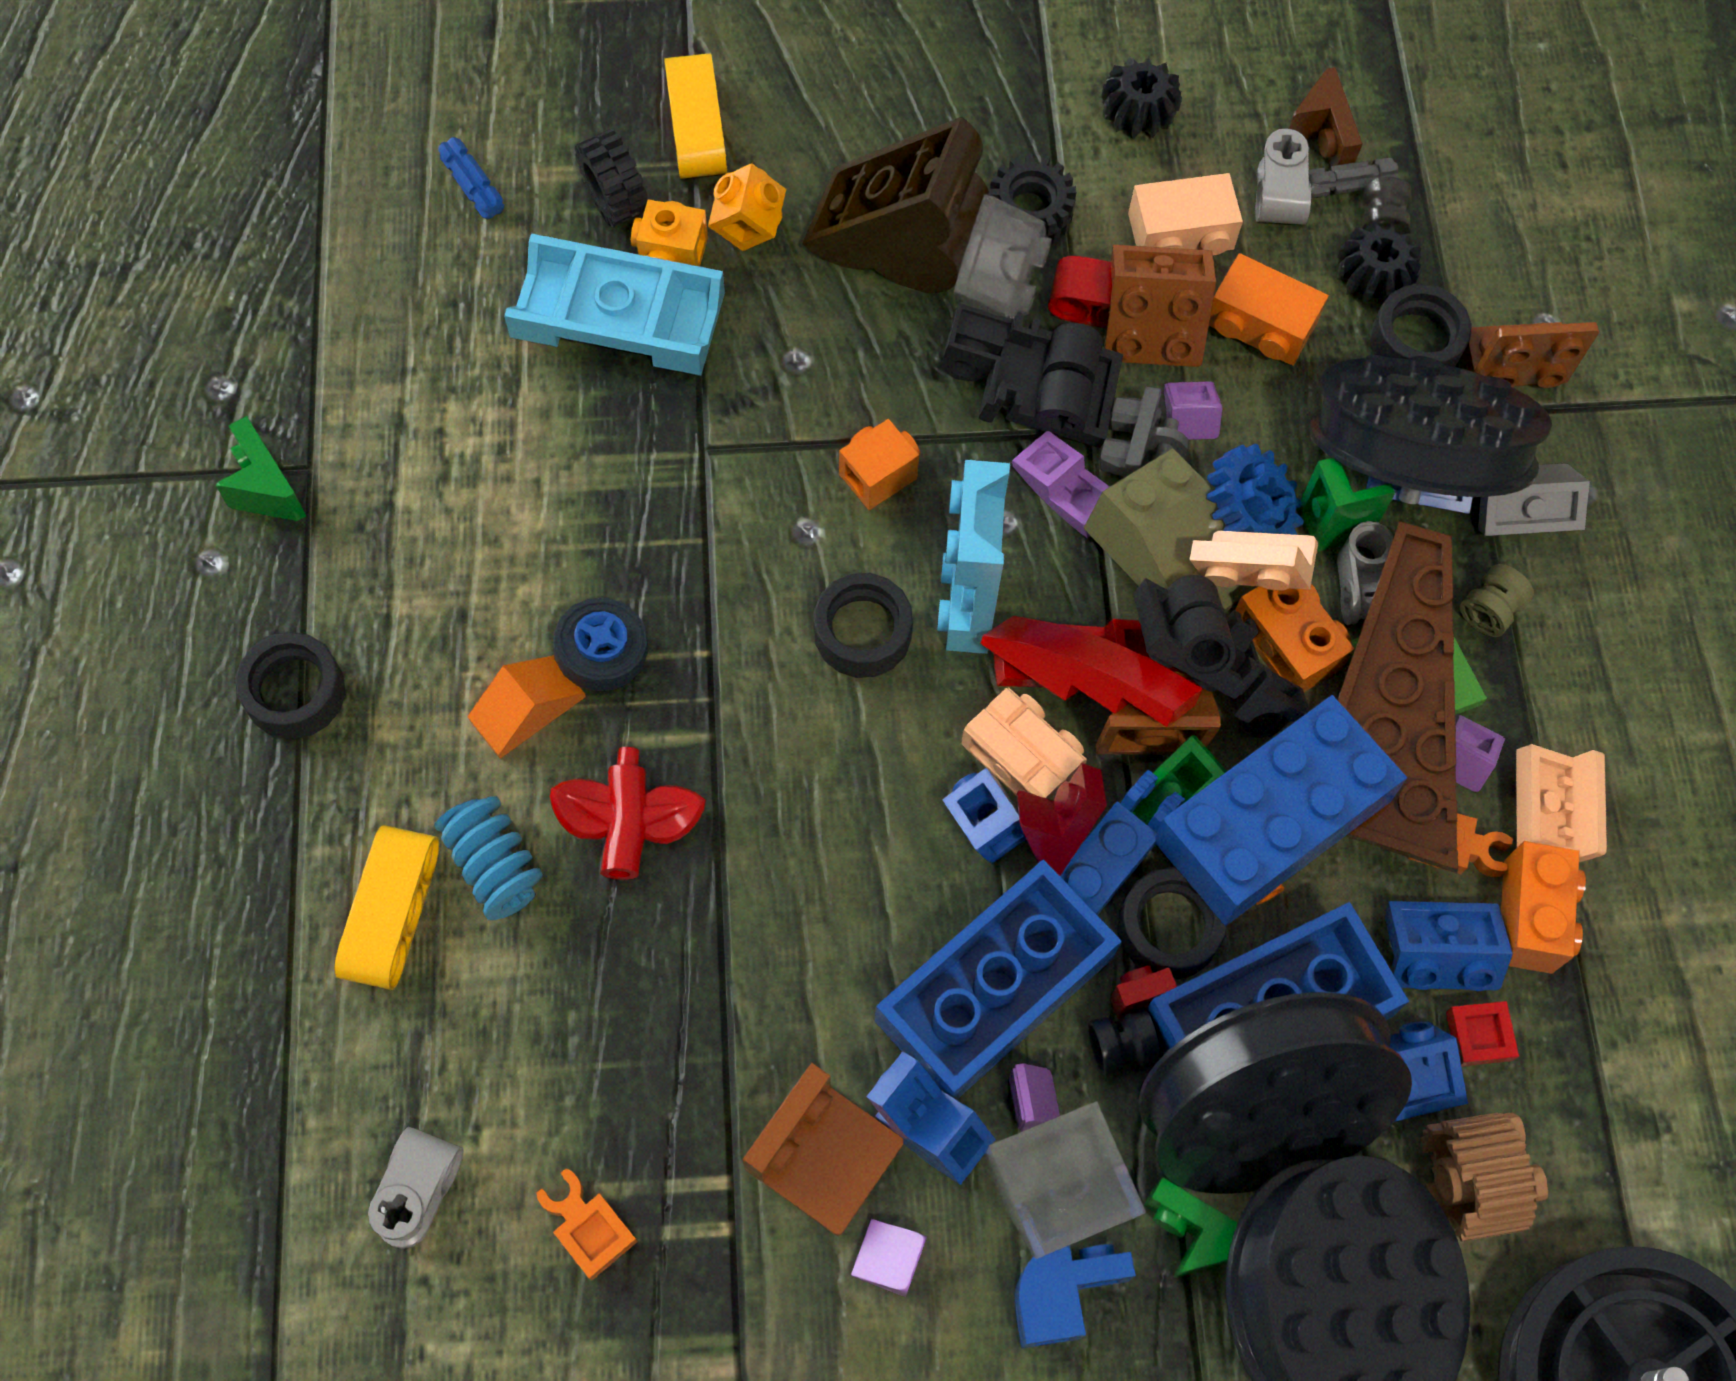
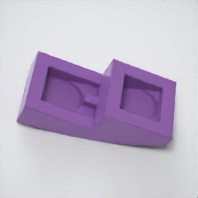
(1060, 479)

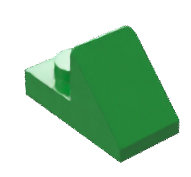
(259, 483)
(1184, 772)
(1182, 1213)

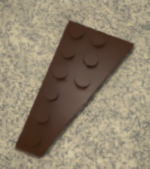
(1405, 696)

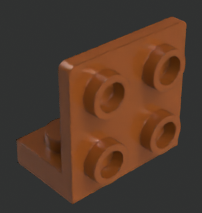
(1160, 304)
(1529, 352)
(822, 1152)

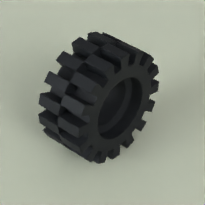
(611, 177)
(1042, 181)

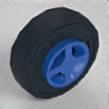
(594, 626)

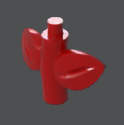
(625, 813)

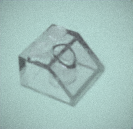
(1002, 259)
(1063, 1180)

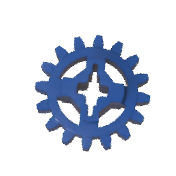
(1254, 493)

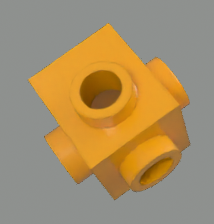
(747, 207)
(671, 232)

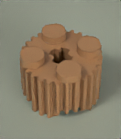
(1484, 1175)

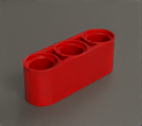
(1082, 291)

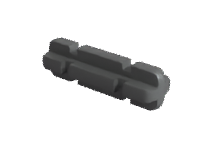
(1350, 176)

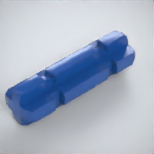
(471, 178)

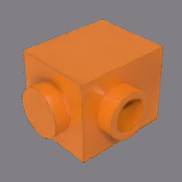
(879, 462)

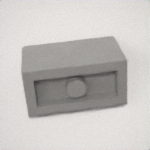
(1548, 505)

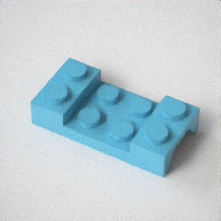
(618, 302)
(974, 555)

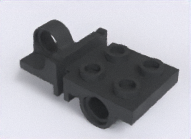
(1043, 377)
(1190, 631)

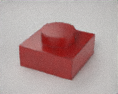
(1139, 989)
(1483, 1033)

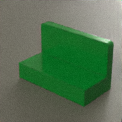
(1332, 507)

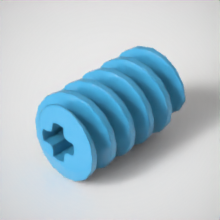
(488, 856)

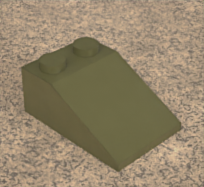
(1152, 522)

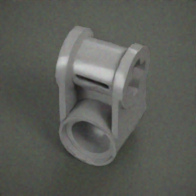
(1284, 179)
(1359, 574)
(417, 1180)

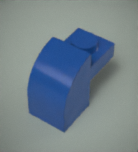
(929, 1120)
(1048, 1293)

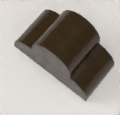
(904, 208)

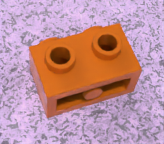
(1266, 309)
(1296, 634)
(1541, 906)

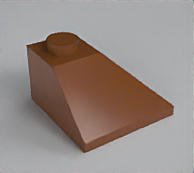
(1138, 733)

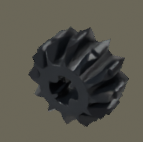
(1141, 97)
(1378, 262)

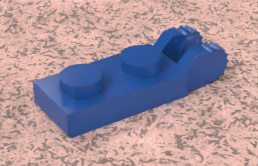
(1116, 846)

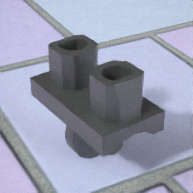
(1143, 420)

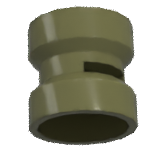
(1500, 595)

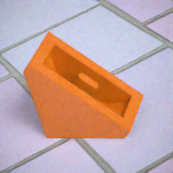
(522, 702)

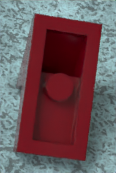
(1061, 825)

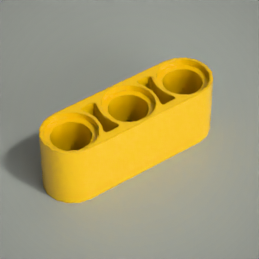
(695, 116)
(387, 907)

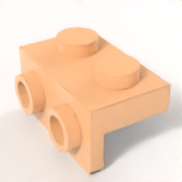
(1256, 559)
(1561, 800)

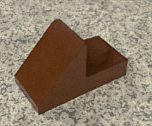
(1328, 117)

